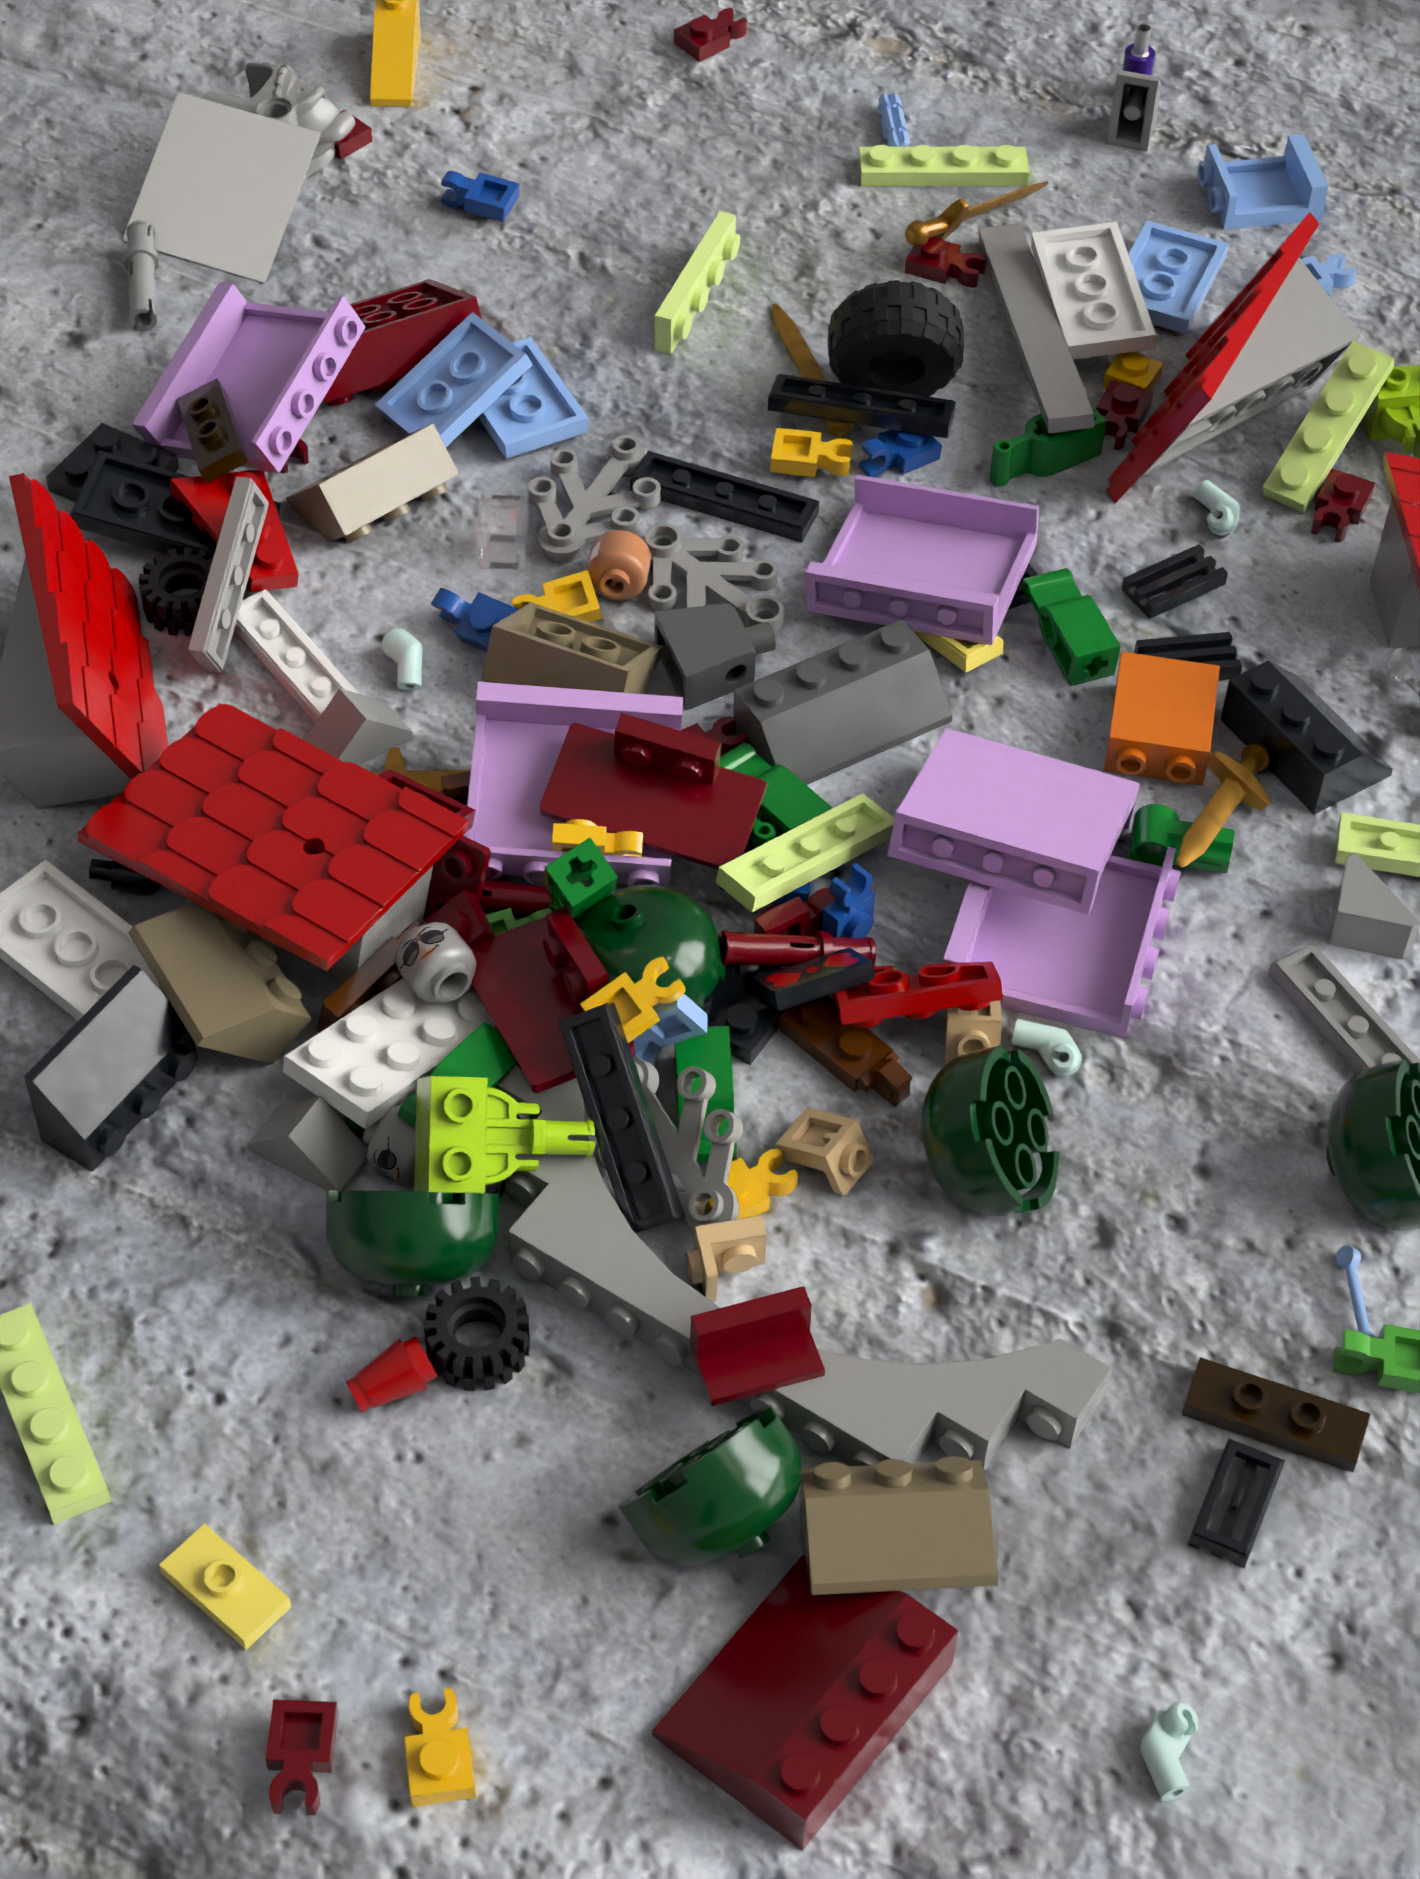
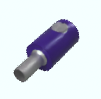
(1140, 56)

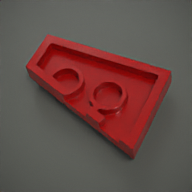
(273, 560)
(918, 996)

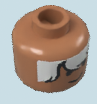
(620, 562)

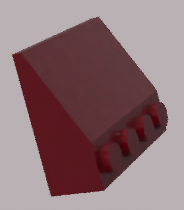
(398, 335)
(808, 1698)

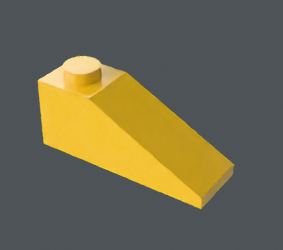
(394, 52)

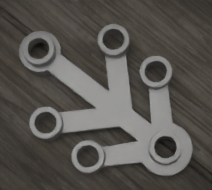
(565, 538)
(671, 549)
(683, 1145)

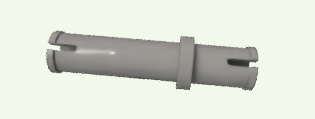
(141, 262)

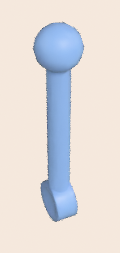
(1349, 1259)

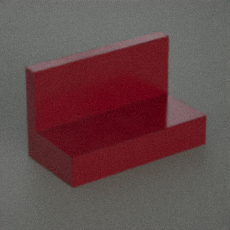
(755, 1346)

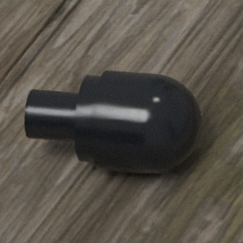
(122, 878)

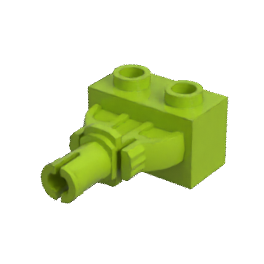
(1397, 410)
(472, 1135)

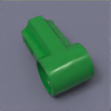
(1159, 827)

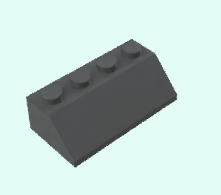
(844, 703)

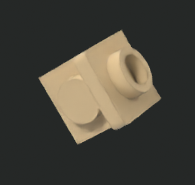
(972, 1030)
(829, 1145)
(725, 1247)

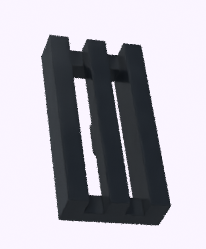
(1169, 576)
(1196, 649)
(1221, 1542)

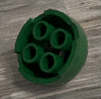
(651, 923)
(982, 1131)
(1377, 1144)
(411, 1236)
(720, 1494)

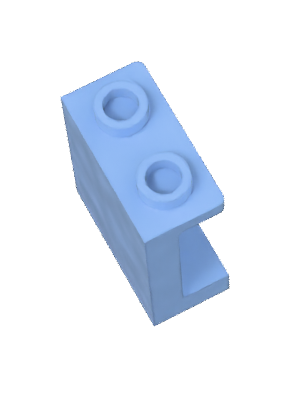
(1264, 188)

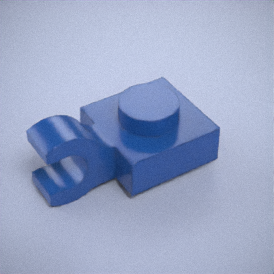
(484, 196)
(899, 449)
(473, 619)

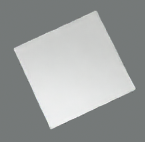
(224, 185)

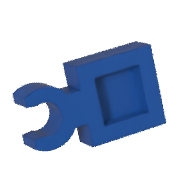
(852, 905)

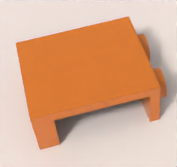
(1162, 718)

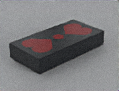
(814, 979)

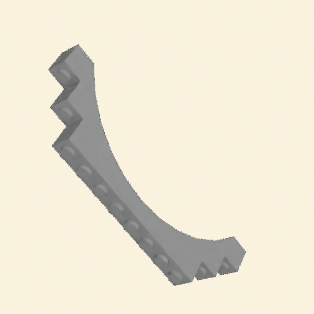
(861, 1406)

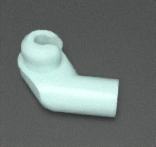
(1223, 508)
(407, 653)
(1052, 1044)
(1164, 1744)

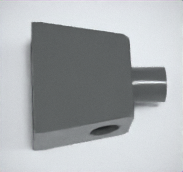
(709, 650)

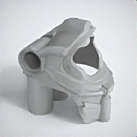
(284, 97)

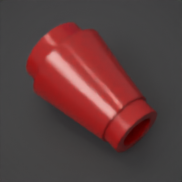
(392, 1375)

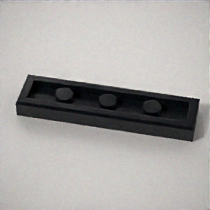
(861, 405)
(729, 496)
(621, 1118)

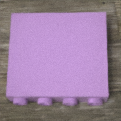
(268, 361)
(925, 558)
(512, 762)
(1013, 820)
(1067, 961)

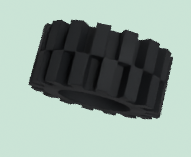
(167, 577)
(473, 1305)

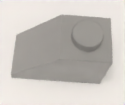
(1134, 110)

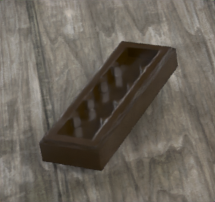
(212, 430)
(1276, 1414)

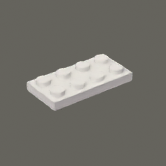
(1093, 290)
(65, 939)
(381, 1050)

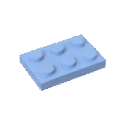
(1175, 272)
(455, 381)
(534, 409)

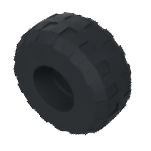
(896, 338)

